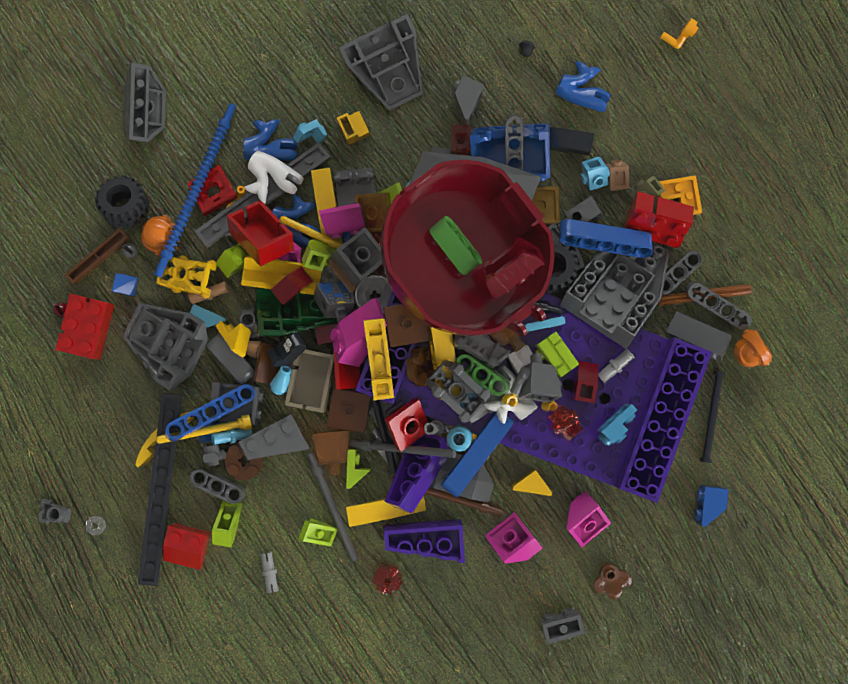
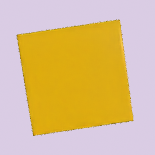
(353, 127)

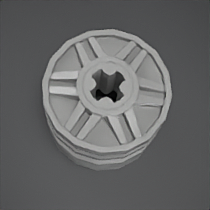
(373, 283)

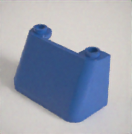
(490, 144)

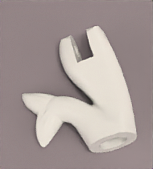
(263, 163)
(521, 410)

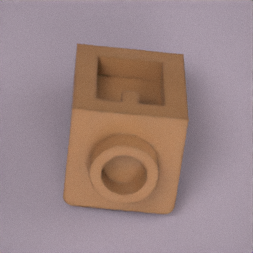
(618, 175)

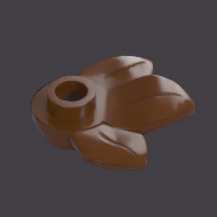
(613, 583)

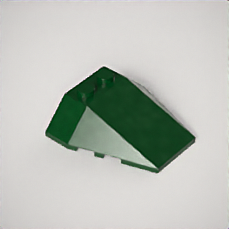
(294, 316)

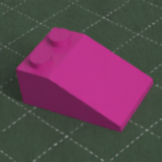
(342, 220)
(349, 334)

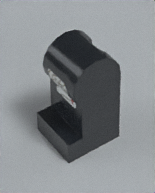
(287, 350)

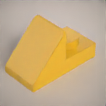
(236, 338)

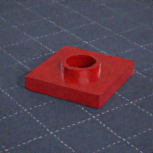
(218, 179)
(399, 420)

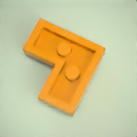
(683, 189)

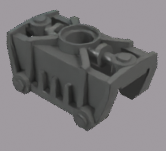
(481, 347)
(466, 385)

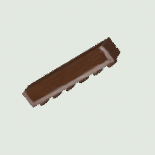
(97, 256)

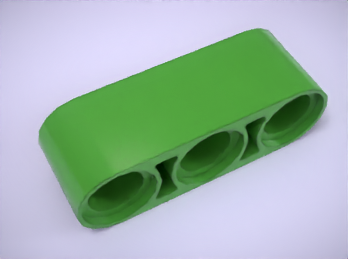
(455, 245)
(492, 375)

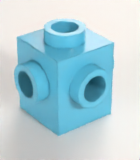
(594, 173)

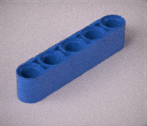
(606, 238)
(203, 419)
(476, 454)

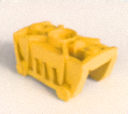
(184, 284)

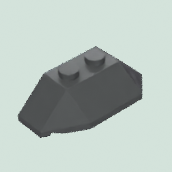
(143, 104)
(477, 489)

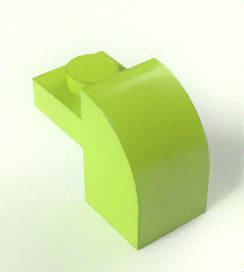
(317, 255)

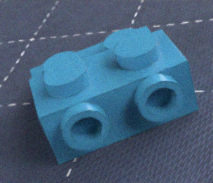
(613, 428)

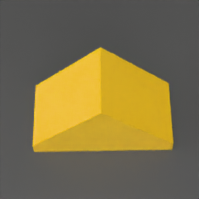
(532, 483)

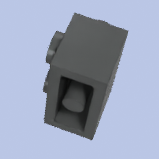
(561, 625)

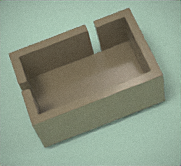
(311, 381)

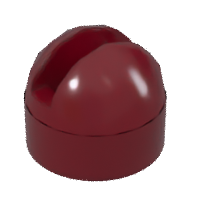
(62, 306)

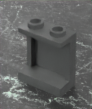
(251, 408)

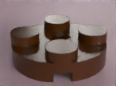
(420, 365)
(235, 467)

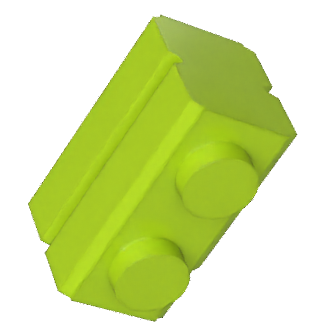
(556, 354)

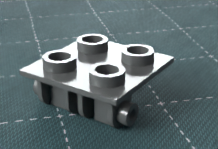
(353, 182)

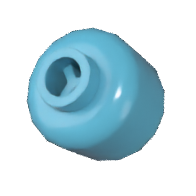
(456, 444)

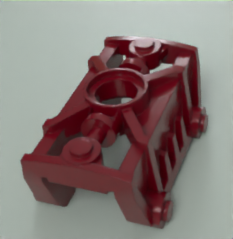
(512, 267)

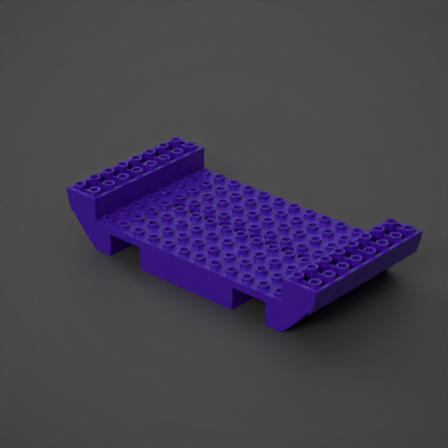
(656, 382)

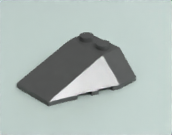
(387, 62)
(166, 342)

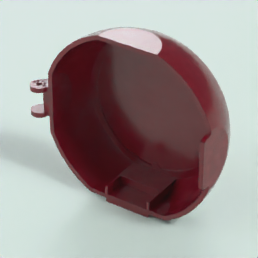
(491, 216)

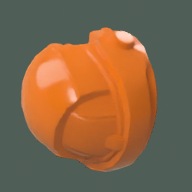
(156, 233)
(751, 350)

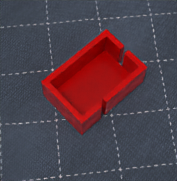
(666, 225)
(263, 235)
(85, 327)

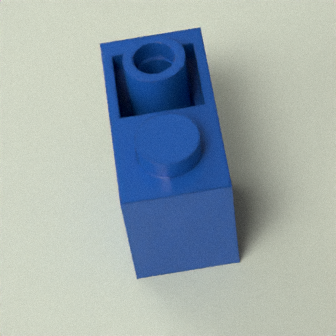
(711, 503)

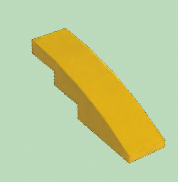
(324, 193)
(377, 511)

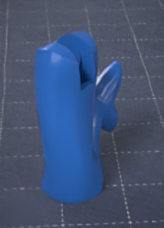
(589, 97)
(281, 149)
(299, 208)

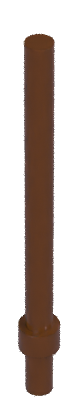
(483, 507)

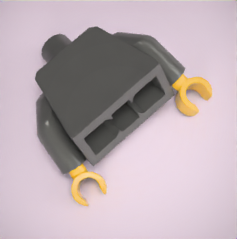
(536, 383)

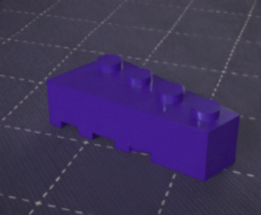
(416, 474)
(429, 538)

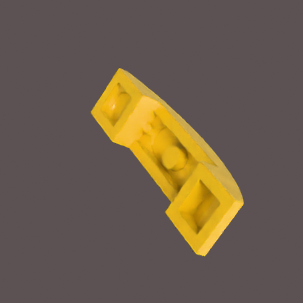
(379, 358)
(147, 451)

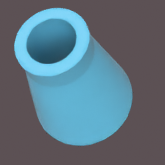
(280, 382)

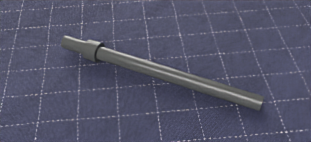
(369, 445)
(317, 472)

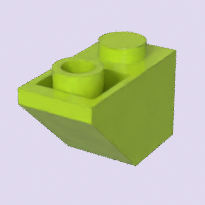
(232, 260)

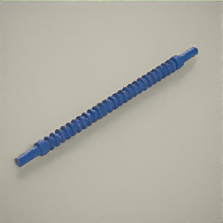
(167, 254)

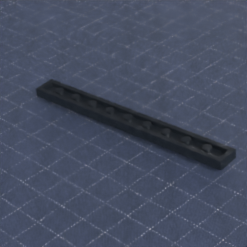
(159, 493)

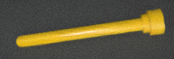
(310, 232)
(242, 423)

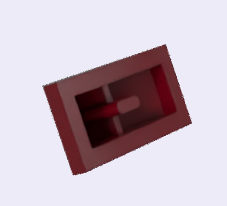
(291, 285)

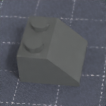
(466, 98)
(358, 256)

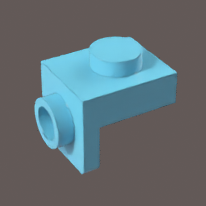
(310, 129)

